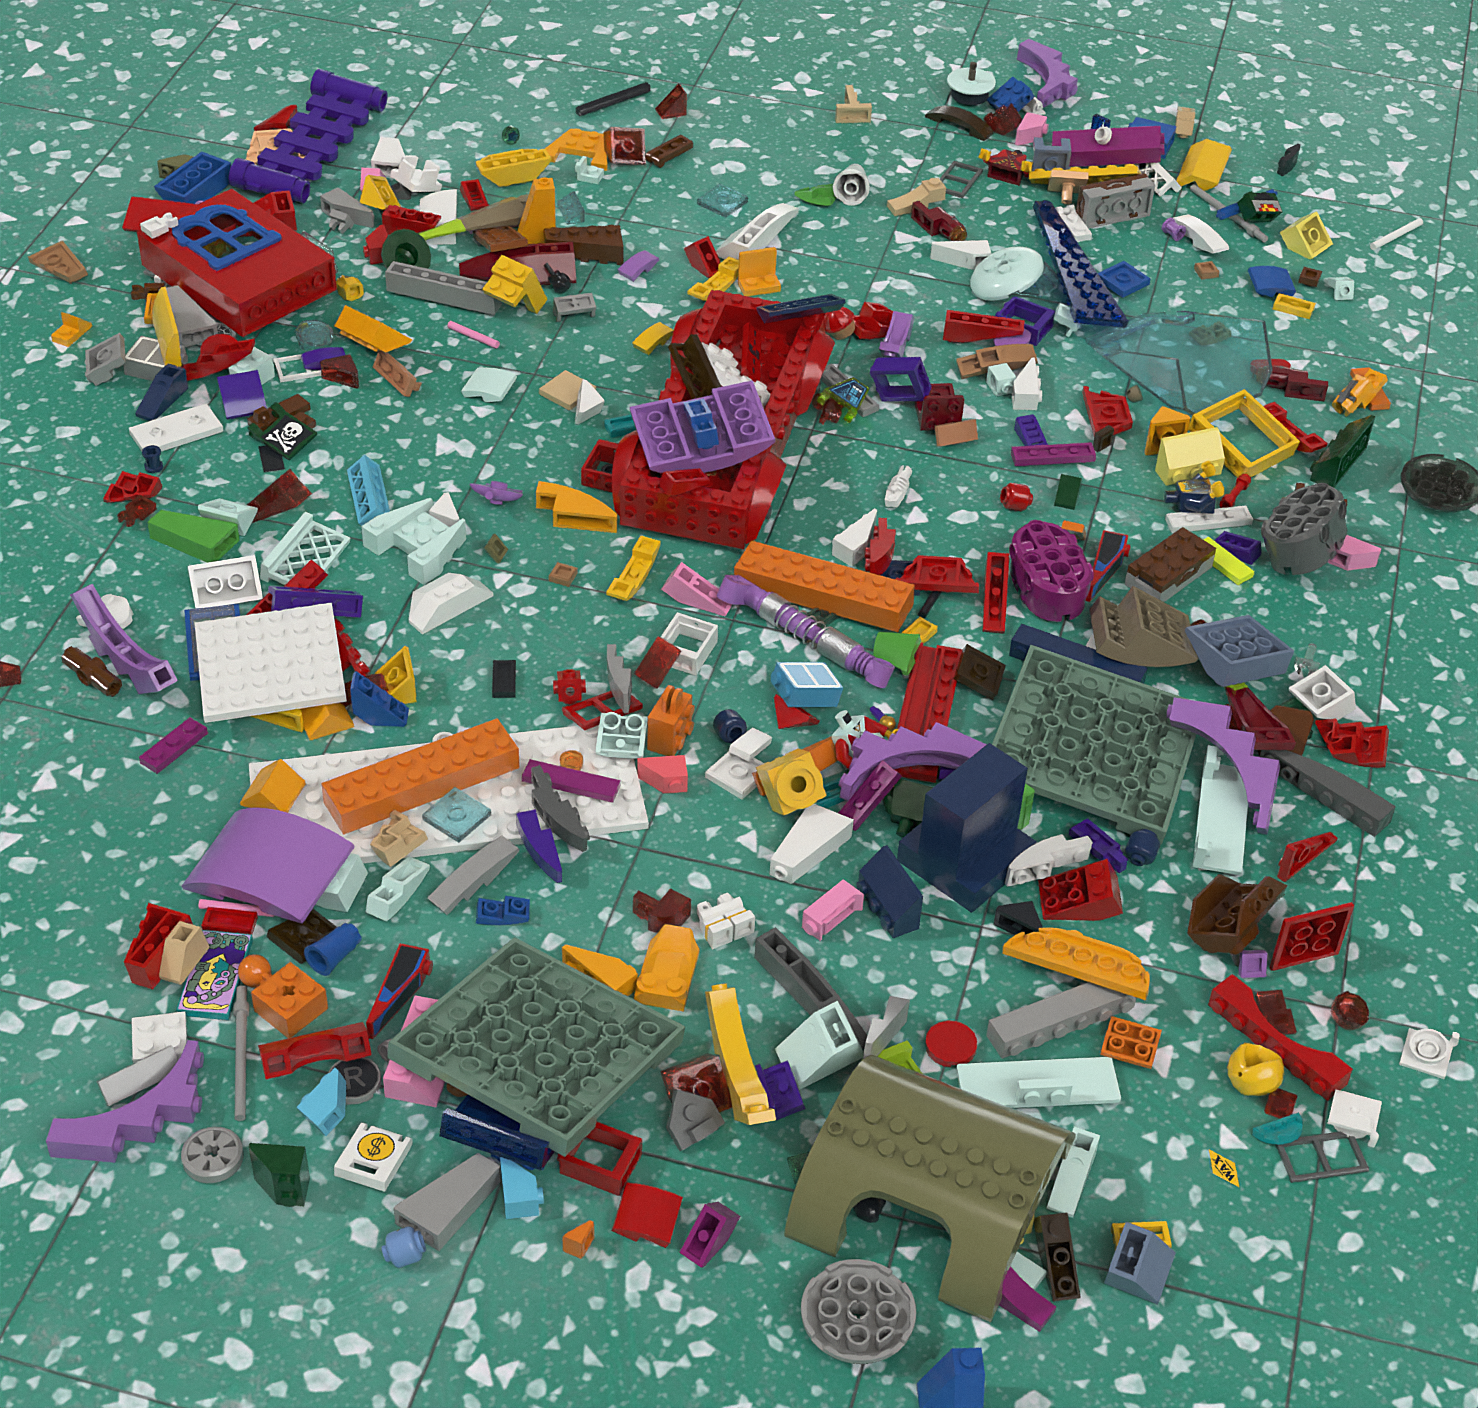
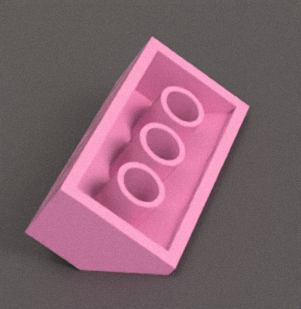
(403, 1083)

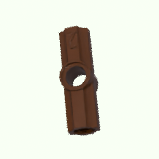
(91, 671)

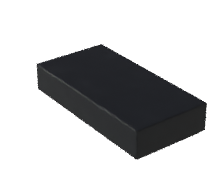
(504, 679)

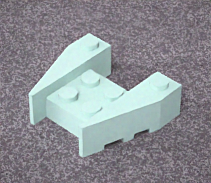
(417, 534)

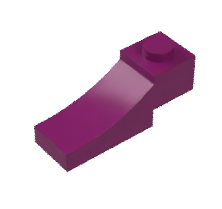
(1025, 1302)

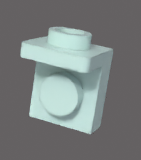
(588, 173)
(1342, 287)
(1064, 317)

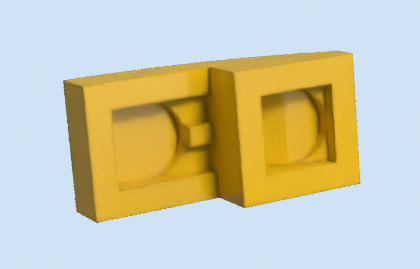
(651, 337)

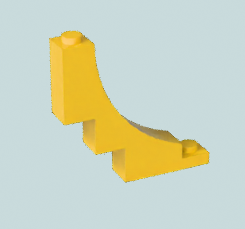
(729, 1042)

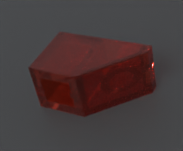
(1004, 119)

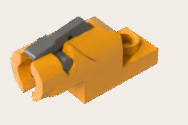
(1359, 392)

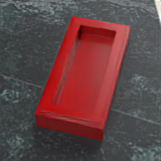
(229, 920)

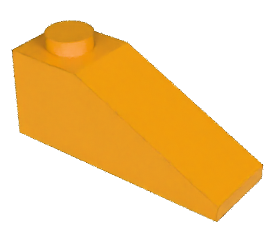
(602, 968)

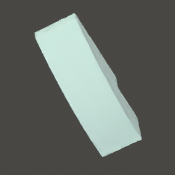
(396, 888)

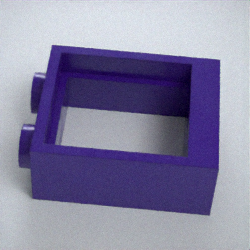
(1032, 312)
(900, 365)

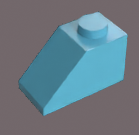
(519, 1191)

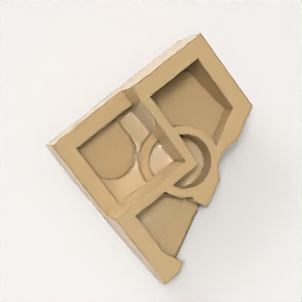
(397, 839)

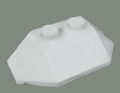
(445, 600)

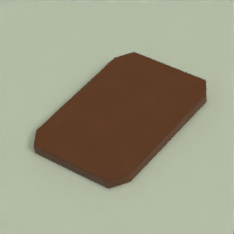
(1299, 724)

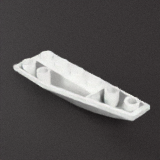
(758, 232)

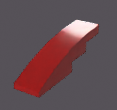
(221, 358)

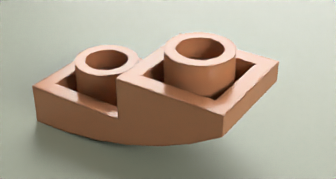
(956, 432)

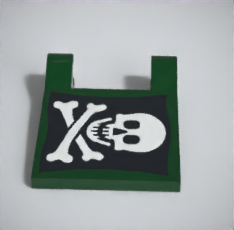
(285, 435)

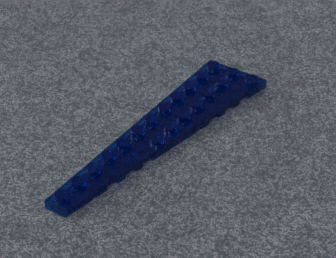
(1085, 290)

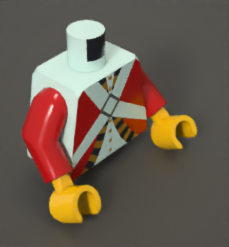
(851, 728)

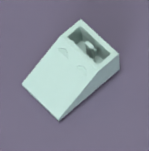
(345, 885)
(820, 1046)

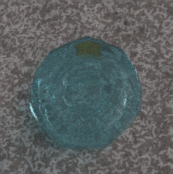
(313, 335)

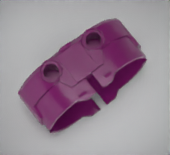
(1049, 570)

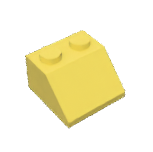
(1307, 236)

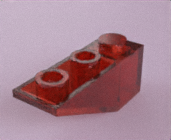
(280, 496)

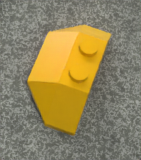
(514, 166)

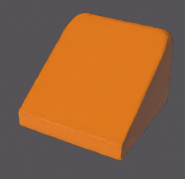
(579, 1239)

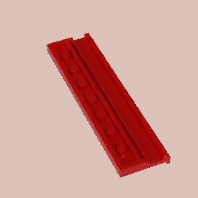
(928, 699)

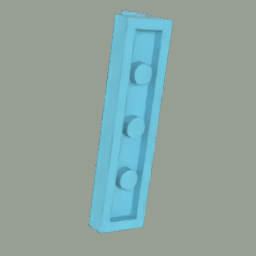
(371, 486)

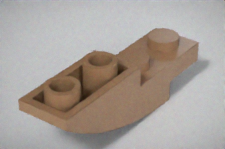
(1013, 354)

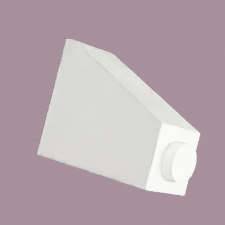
(387, 155)

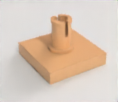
(1067, 183)

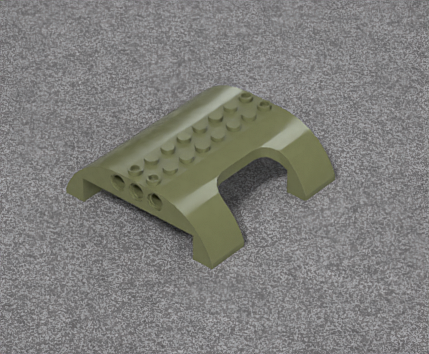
(938, 1155)

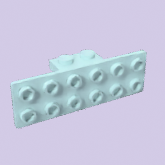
(1042, 1082)

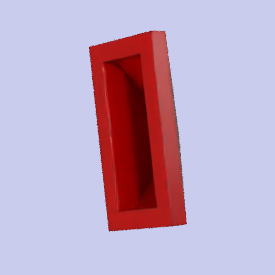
(792, 716)

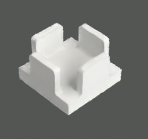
(416, 179)

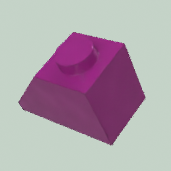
(709, 1233)

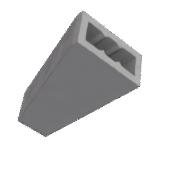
(191, 320)
(449, 1200)

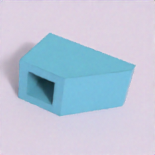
(325, 1103)

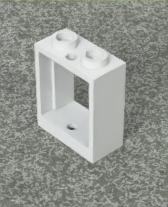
(688, 660)

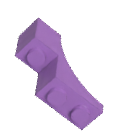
(897, 335)

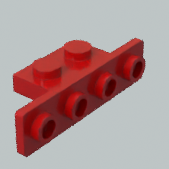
(349, 654)

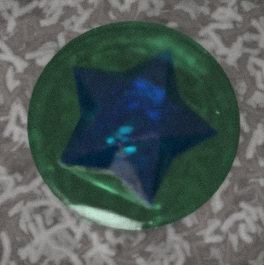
(510, 135)

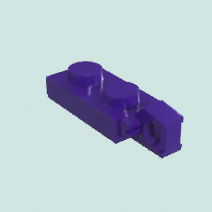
(1102, 846)

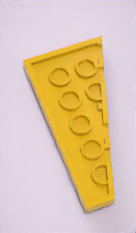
(1095, 175)

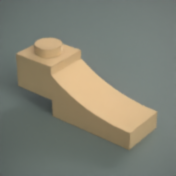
(1184, 121)
(928, 192)

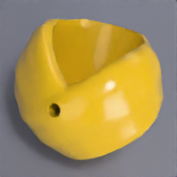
(1255, 1070)

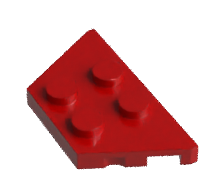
(1107, 410)
(939, 574)

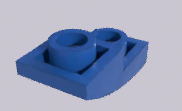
(509, 912)

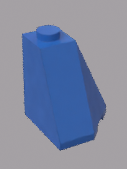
(954, 1381)

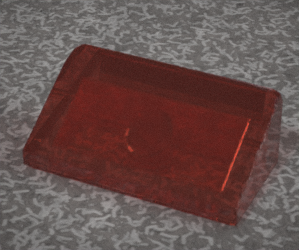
(657, 662)

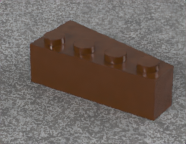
(591, 242)

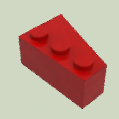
(146, 950)

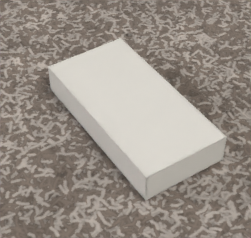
(750, 744)

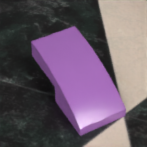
(637, 264)

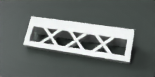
(1160, 175)

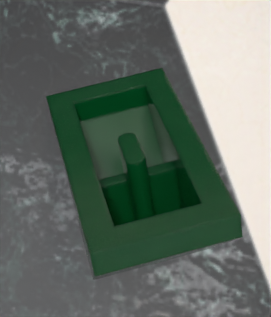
(1068, 491)

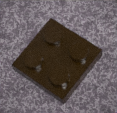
(979, 672)

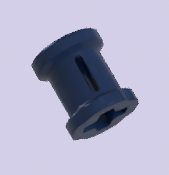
(152, 458)

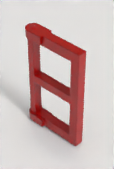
(569, 711)

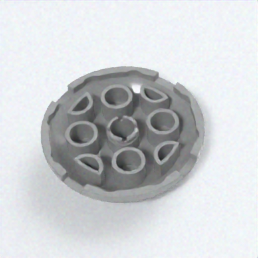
(861, 1289)

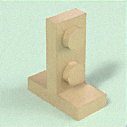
(852, 111)

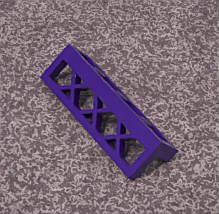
(343, 602)

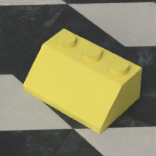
(1183, 455)

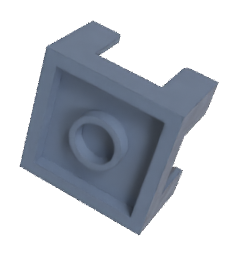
(1051, 156)

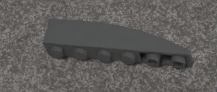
(1334, 790)
(800, 977)

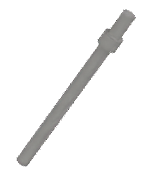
(1252, 229)
(241, 1012)

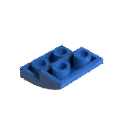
(1270, 280)

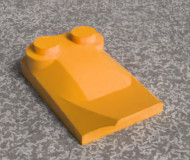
(668, 969)

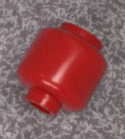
(1016, 497)

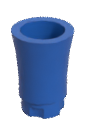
(332, 948)

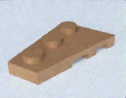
(60, 262)

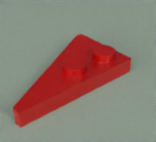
(1302, 852)

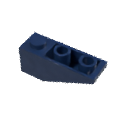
(163, 392)

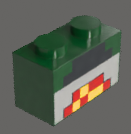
(1259, 207)

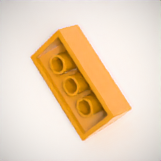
(369, 331)

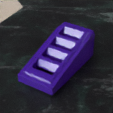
(1029, 430)
(1242, 547)

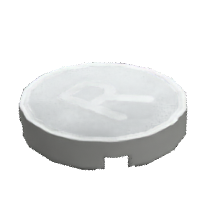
(361, 1079)

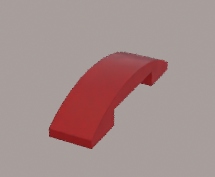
(1307, 443)

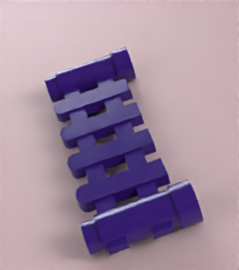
(331, 97)

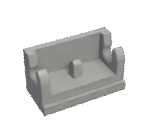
(574, 304)

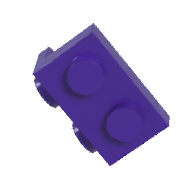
(781, 1089)

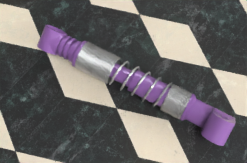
(829, 642)

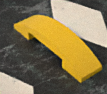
(721, 280)
(636, 570)

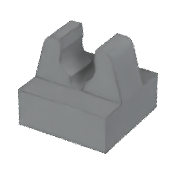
(342, 219)

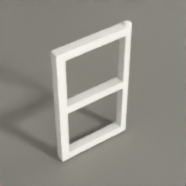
(308, 374)

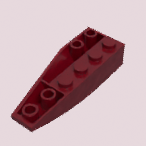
(558, 255)

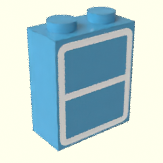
(806, 684)

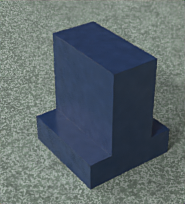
(970, 829)

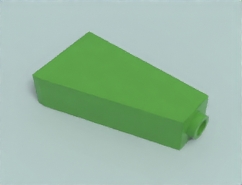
(194, 535)

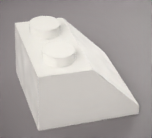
(1325, 694)

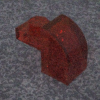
(670, 910)

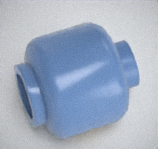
(403, 1247)

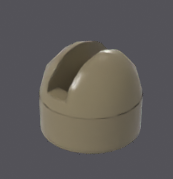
(1134, 394)

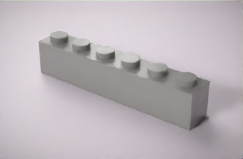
(440, 287)
(1055, 1017)

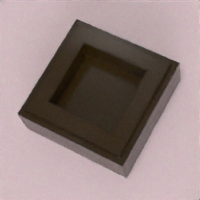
(1103, 438)

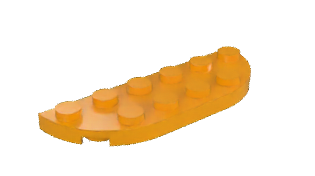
(1082, 959)

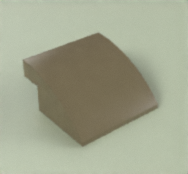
(1141, 631)

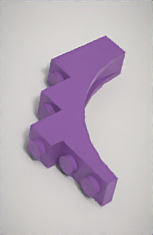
(1050, 67)
(109, 639)
(906, 748)
(104, 1134)

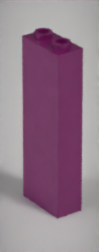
(1126, 146)

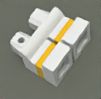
(725, 920)

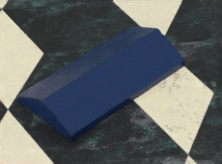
(800, 308)

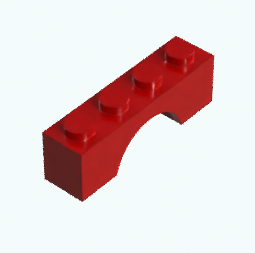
(339, 1043)

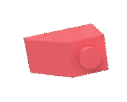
(664, 773)

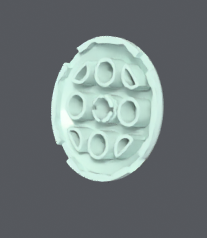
(1006, 273)

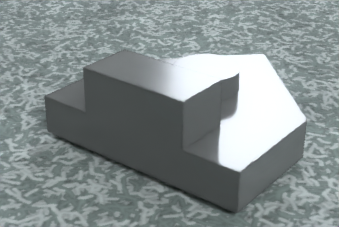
(692, 1119)

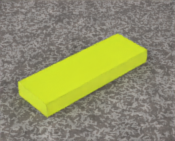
(1229, 564)

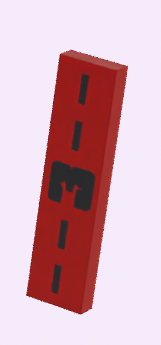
(751, 352)

